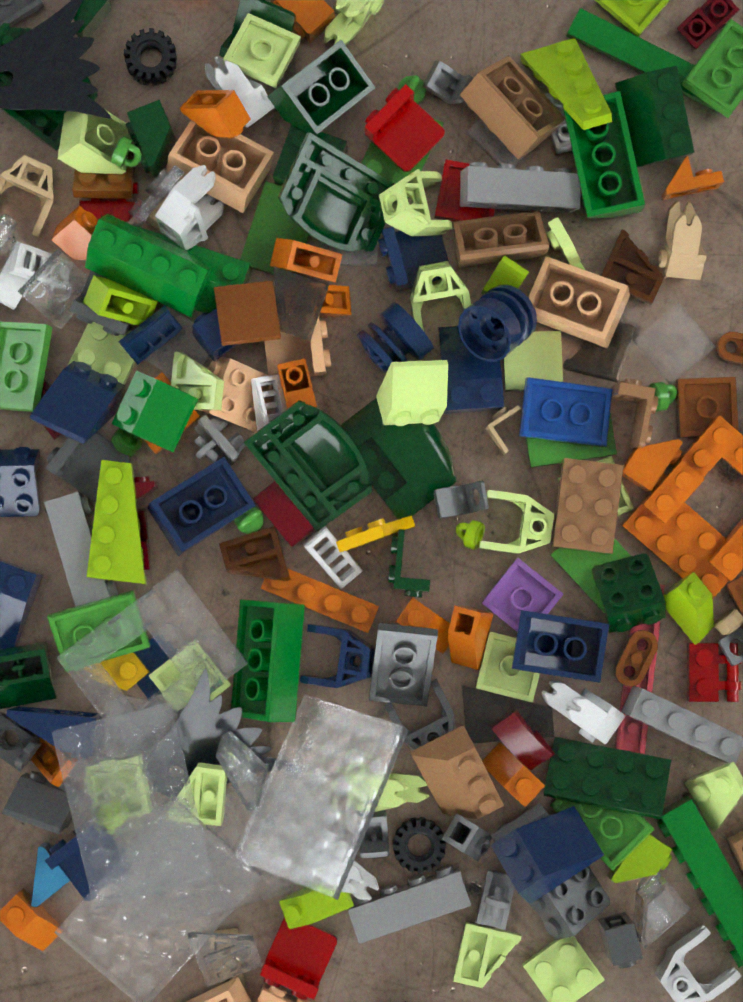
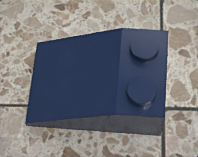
(472, 382)
(79, 402)
(200, 506)
(17, 595)
(560, 646)
(45, 720)
(547, 853)

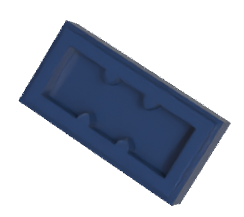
(151, 335)

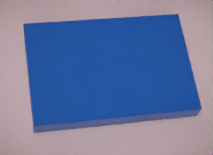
(565, 412)

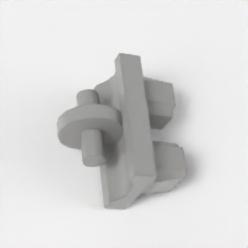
(214, 443)
(495, 900)

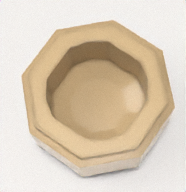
(729, 622)

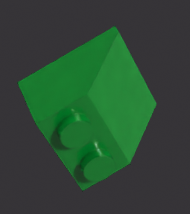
(154, 411)

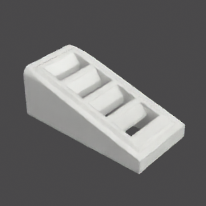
(18, 257)
(260, 406)
(315, 538)

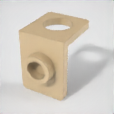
(498, 418)

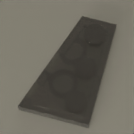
(486, 709)

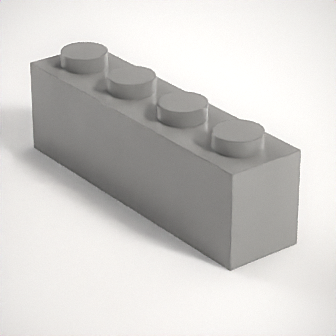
(519, 189)
(73, 535)
(683, 725)
(409, 904)

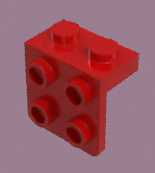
(403, 129)
(298, 959)

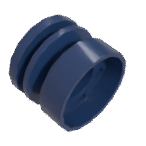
(497, 323)
(396, 340)

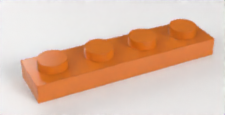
(324, 600)

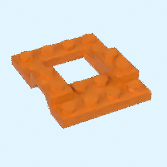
(677, 531)

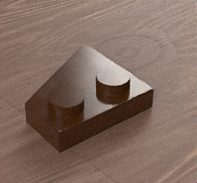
(632, 268)
(256, 555)

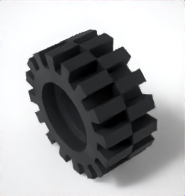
(150, 40)
(424, 862)

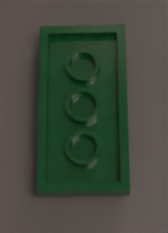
(607, 778)

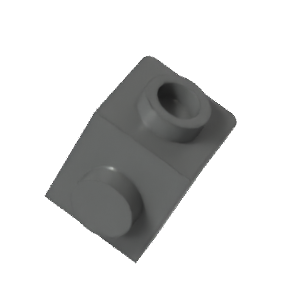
(446, 83)
(376, 838)

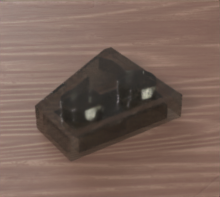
(298, 302)
(602, 361)

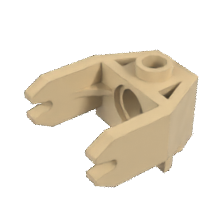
(42, 187)
(682, 250)

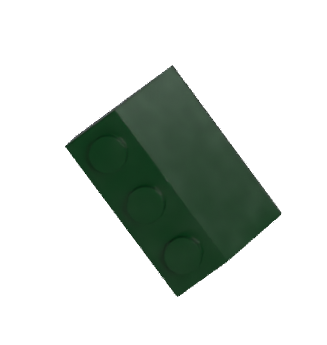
(322, 90)
(656, 116)

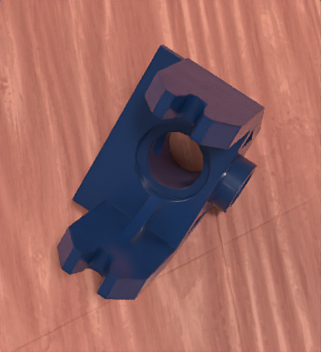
(347, 671)

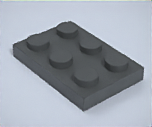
(403, 664)

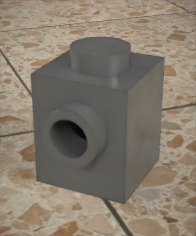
(467, 837)

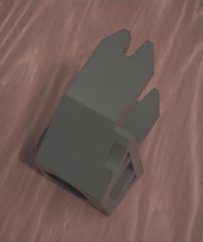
(436, 729)
(23, 751)

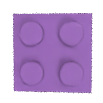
(520, 590)

